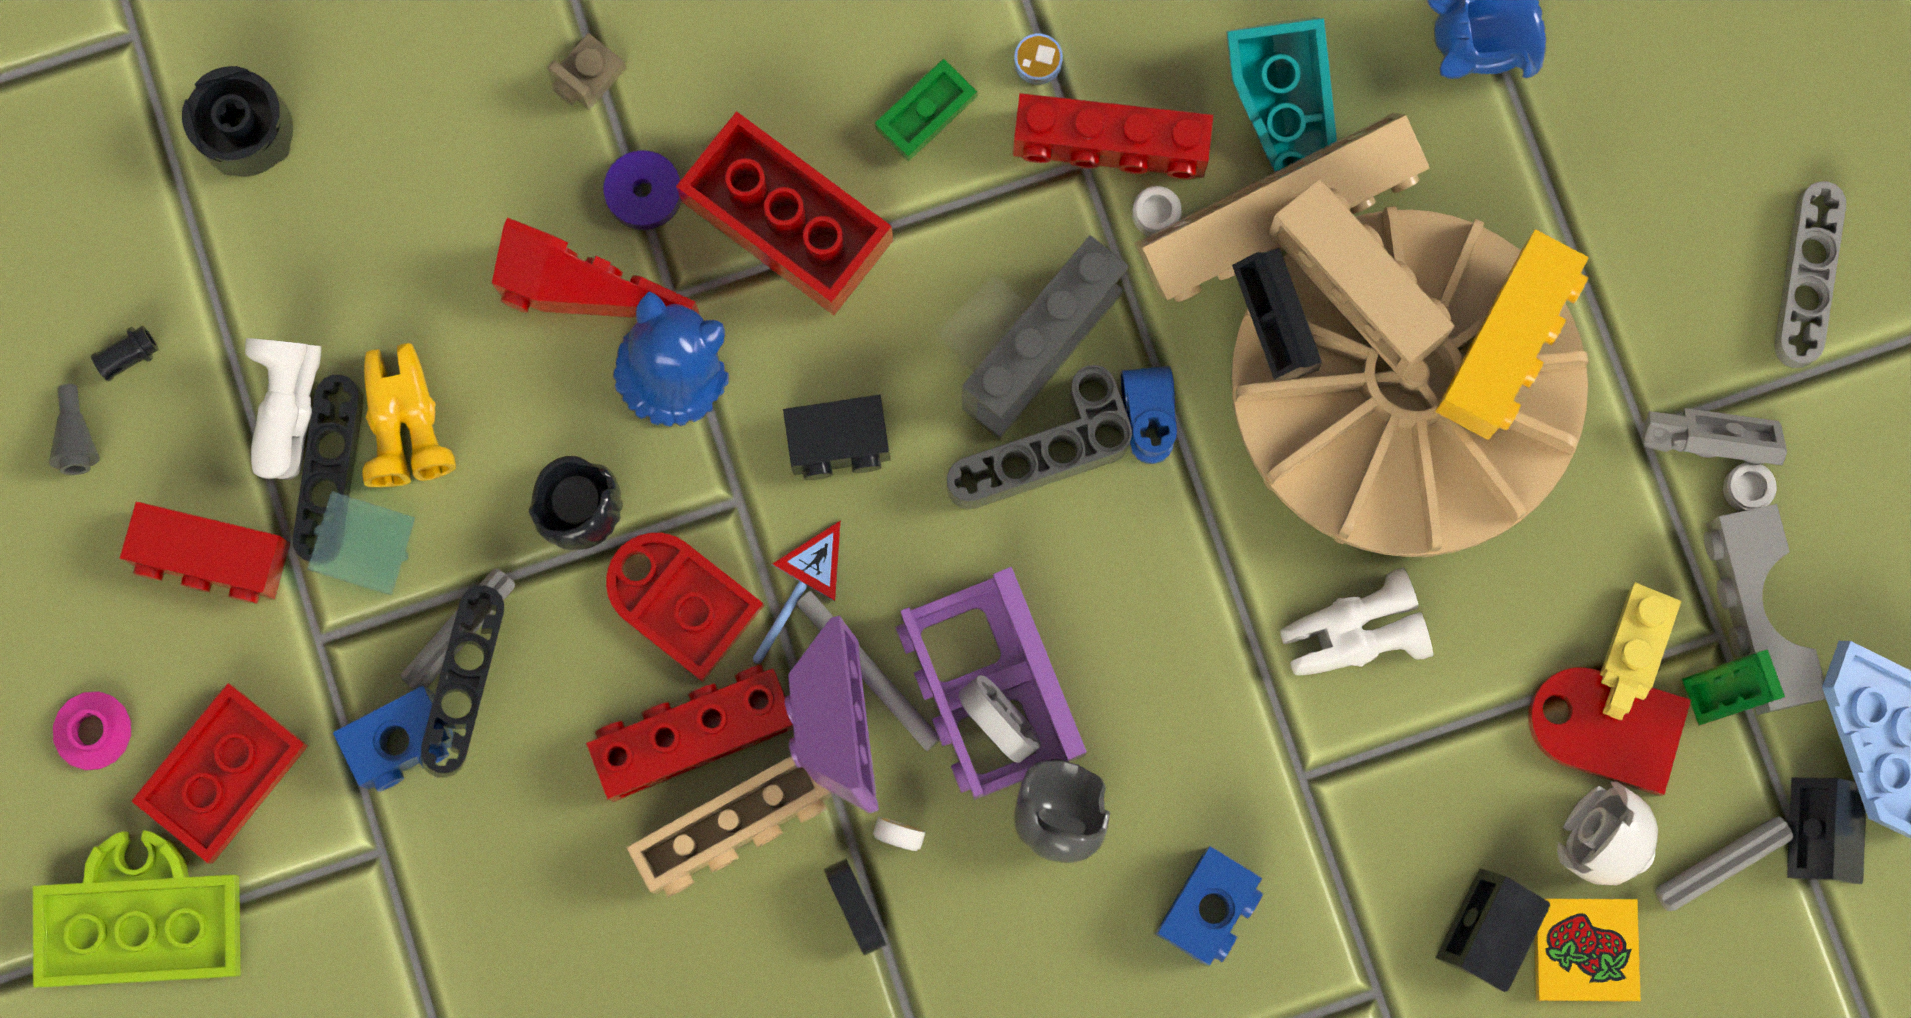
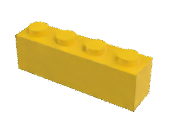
(1512, 336)

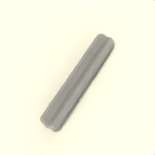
(430, 660)
(1724, 864)

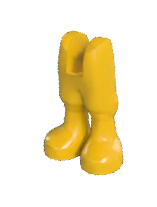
(395, 402)

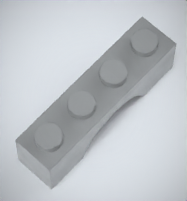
(1745, 551)

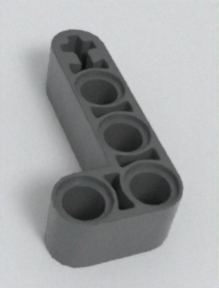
(1034, 448)

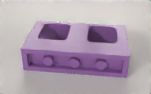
(1020, 674)

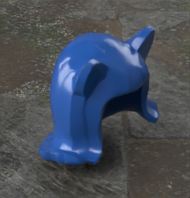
(1489, 36)
(670, 363)

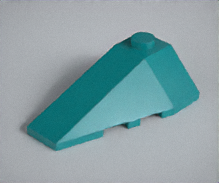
(1285, 86)

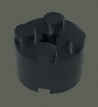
(213, 126)

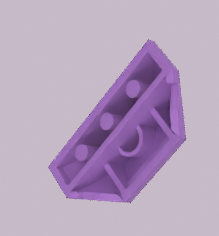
(831, 716)

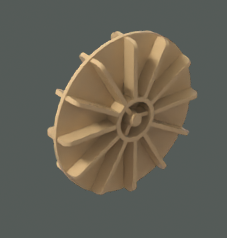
(1366, 448)

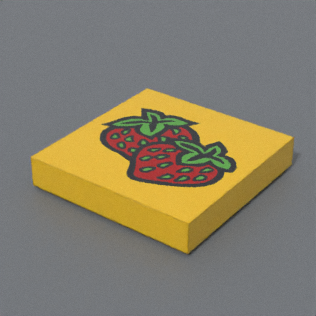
(1588, 951)

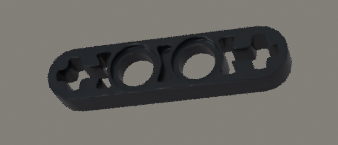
(322, 469)
(461, 680)

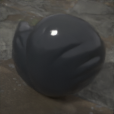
(575, 503)

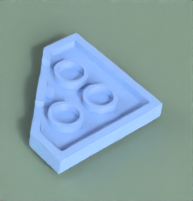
(1873, 720)

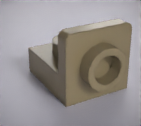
(586, 72)

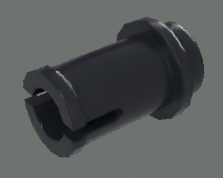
(125, 353)

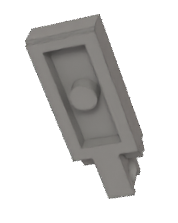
(1716, 434)

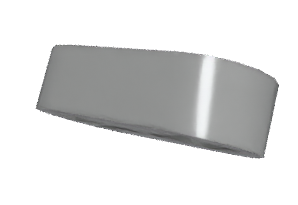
(999, 719)

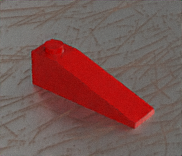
(548, 276)

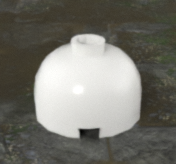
(1610, 836)

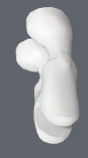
(287, 407)
(1342, 634)

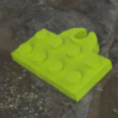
(137, 921)

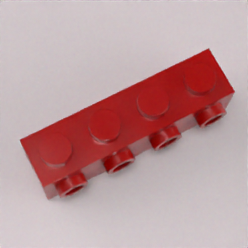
(1112, 136)
(691, 734)

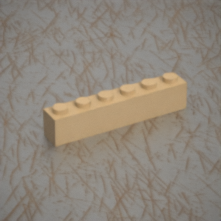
(1239, 225)

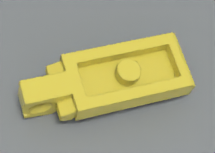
(1637, 647)

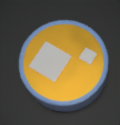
(1038, 59)

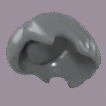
(1061, 811)

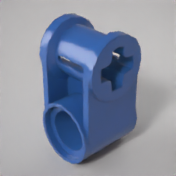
(1150, 404)

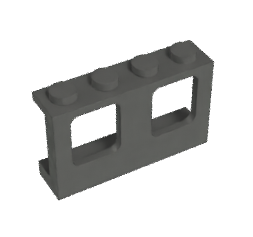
(1043, 337)

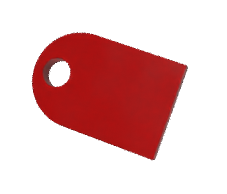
(682, 603)
(1629, 750)

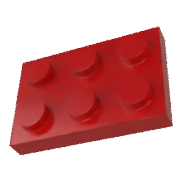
(219, 773)

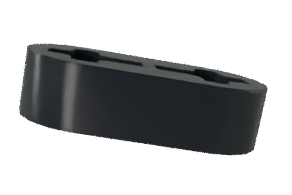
(855, 907)

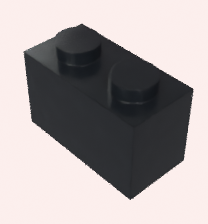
(837, 437)

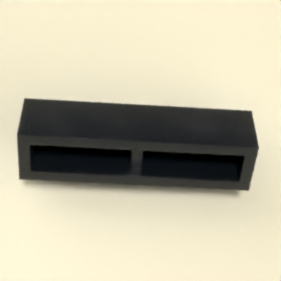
(1277, 315)

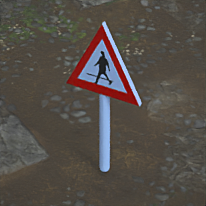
(813, 566)

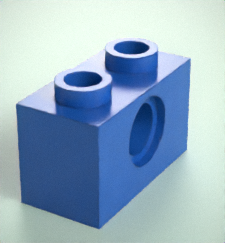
(366, 740)
(1185, 926)

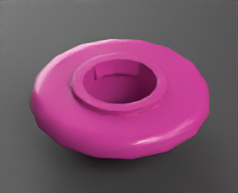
(114, 737)

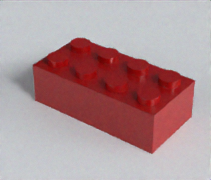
(785, 213)

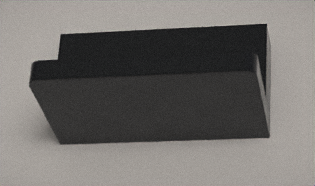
(1826, 830)
(1493, 929)

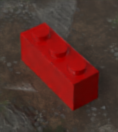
(204, 552)

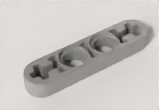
(1804, 273)

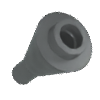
(72, 443)

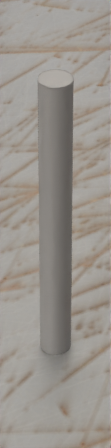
(877, 680)

